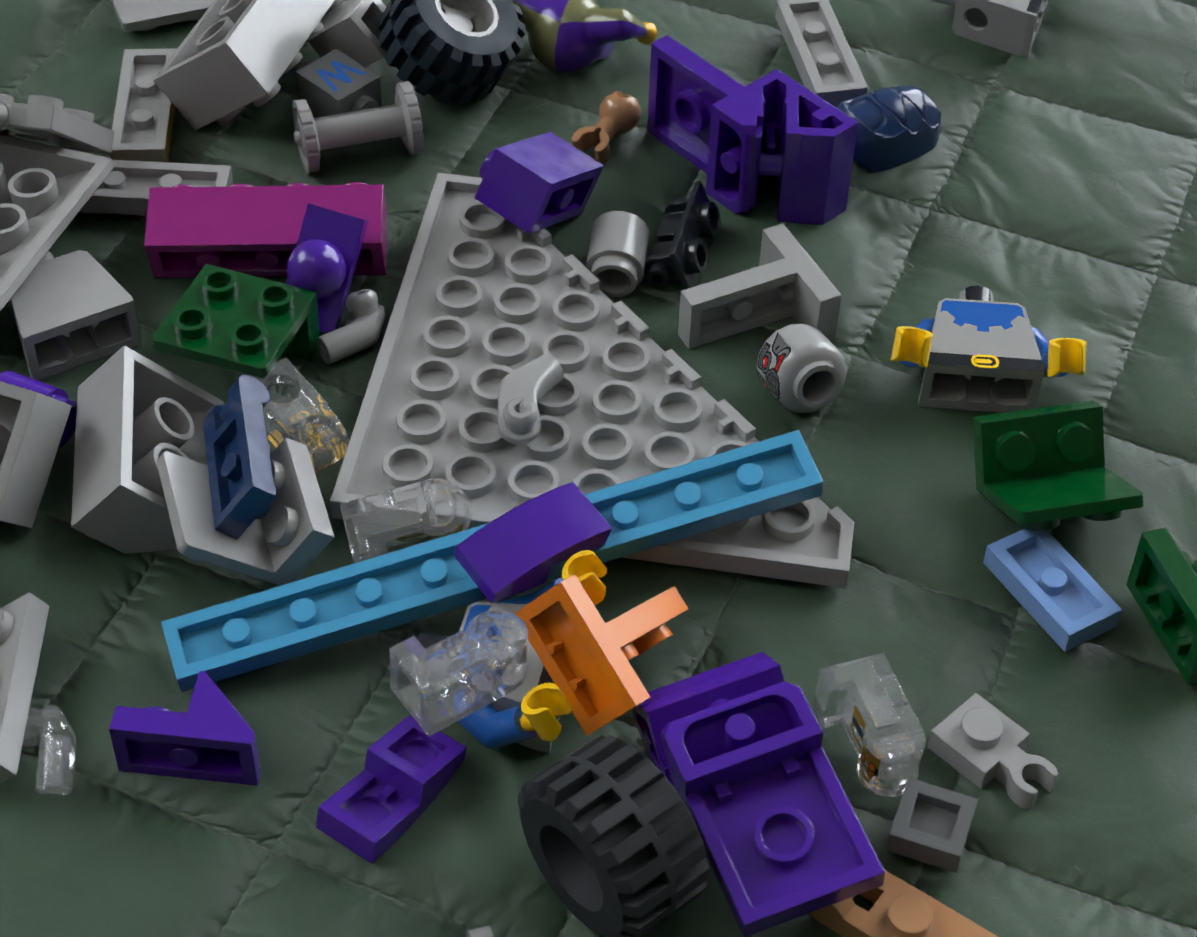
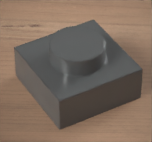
(932, 824)

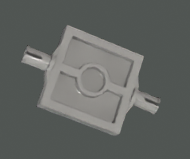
(48, 123)

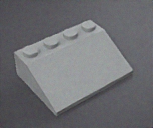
(38, 199)

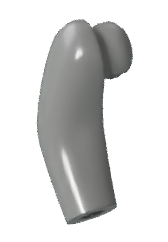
(519, 397)

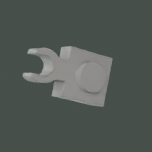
(988, 746)

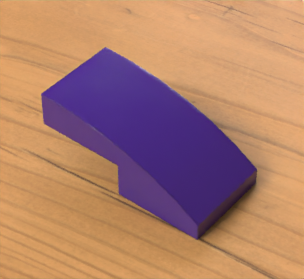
(528, 540)
(393, 790)

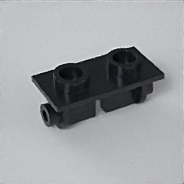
(684, 241)

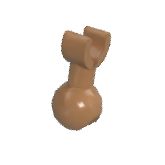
(617, 115)

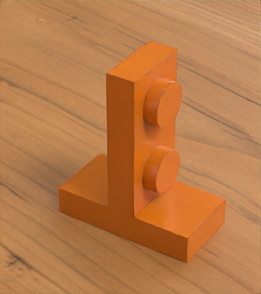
(593, 656)

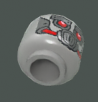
(801, 368)

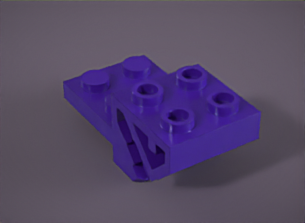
(752, 132)
(759, 791)

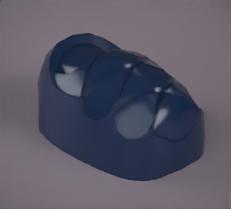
(893, 126)

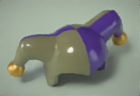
(578, 32)

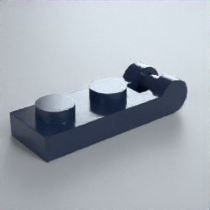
(239, 458)

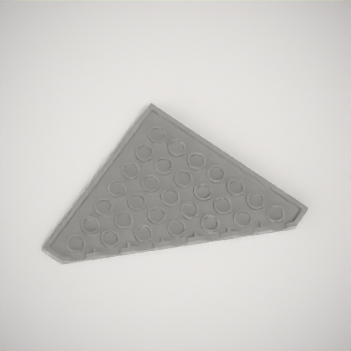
(495, 298)

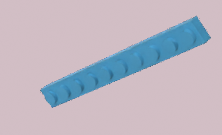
(430, 580)

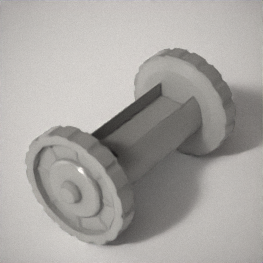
(358, 127)

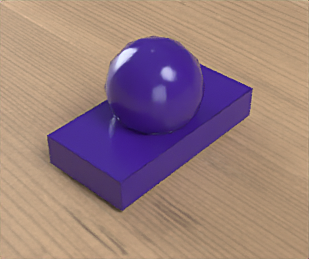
(326, 260)

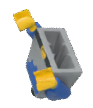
(984, 355)
(534, 708)

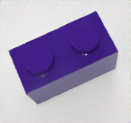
(537, 181)

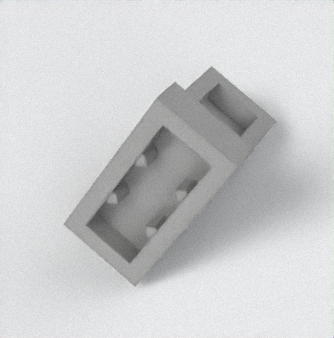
(780, 287)

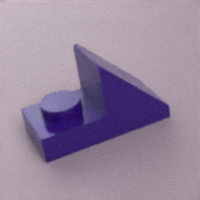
(202, 744)

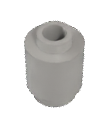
(618, 252)

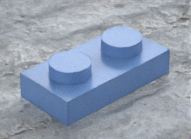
(1052, 587)

